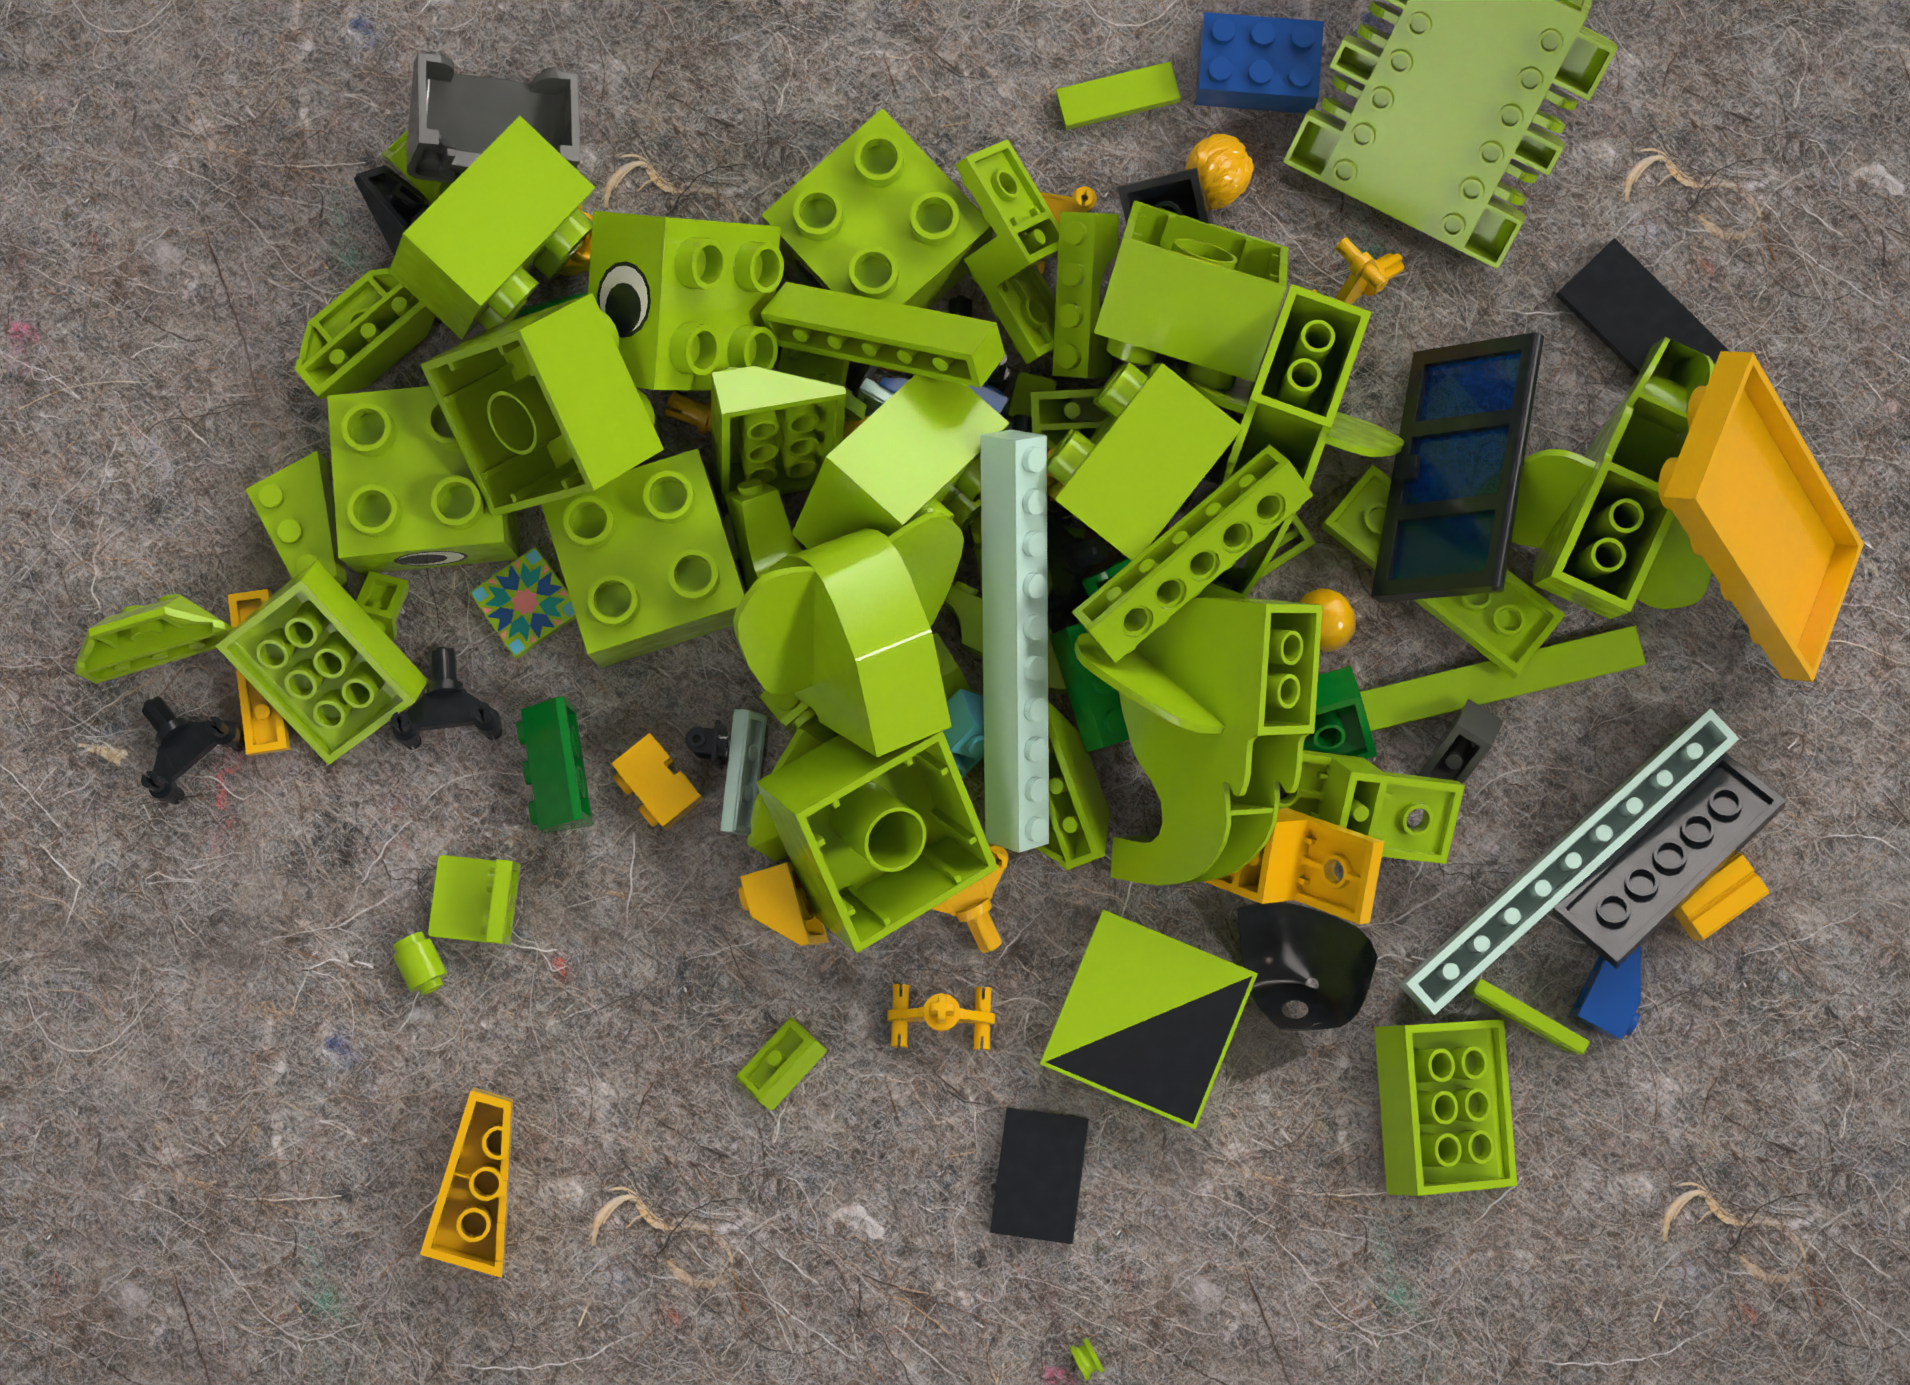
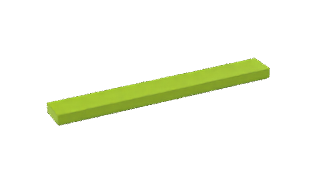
(1488, 683)

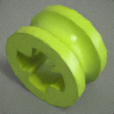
(1086, 1359)

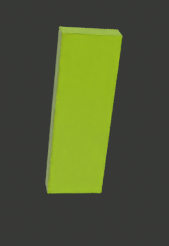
(1118, 95)
(1527, 1017)

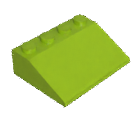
(772, 428)
(323, 663)
(1445, 1107)

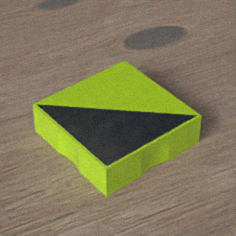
(1149, 1019)

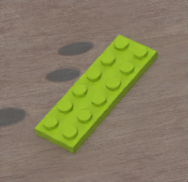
(1500, 625)

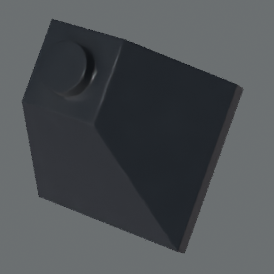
(1174, 192)

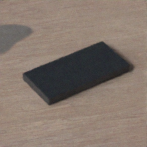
(1632, 308)

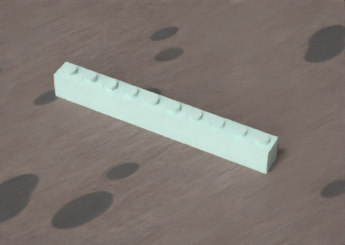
(1015, 638)
(1568, 862)

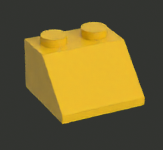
(779, 902)

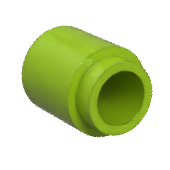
(419, 964)

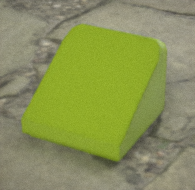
(1024, 385)

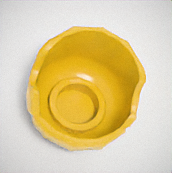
(1337, 618)

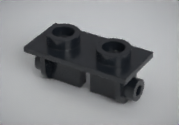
(710, 743)

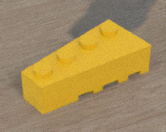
(473, 1196)

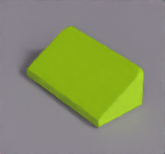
(781, 1064)

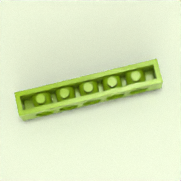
(1193, 553)

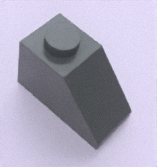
(1462, 744)

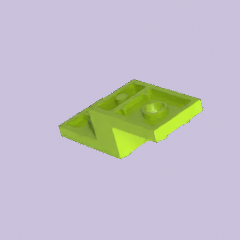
(1024, 240)
(1377, 804)

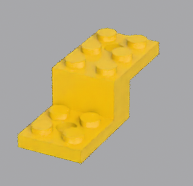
(1301, 865)

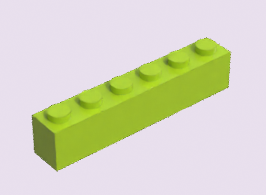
(884, 334)

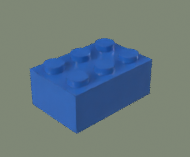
(1259, 63)

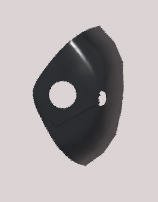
(1300, 943)

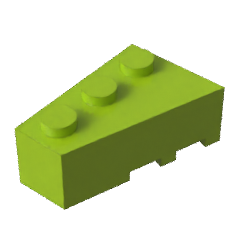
(301, 515)

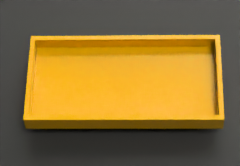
(1762, 515)

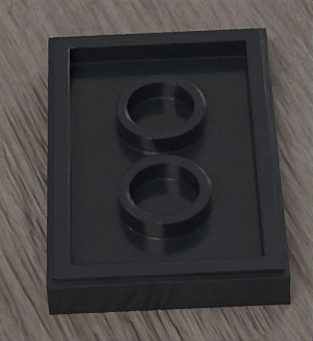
(1039, 1175)

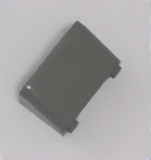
(463, 114)

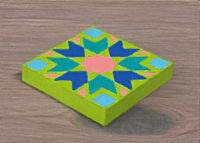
(525, 602)

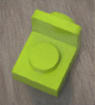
(383, 599)

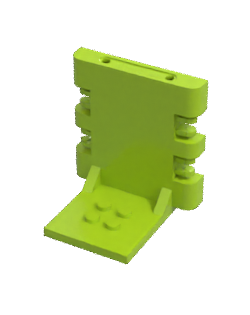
(1452, 111)

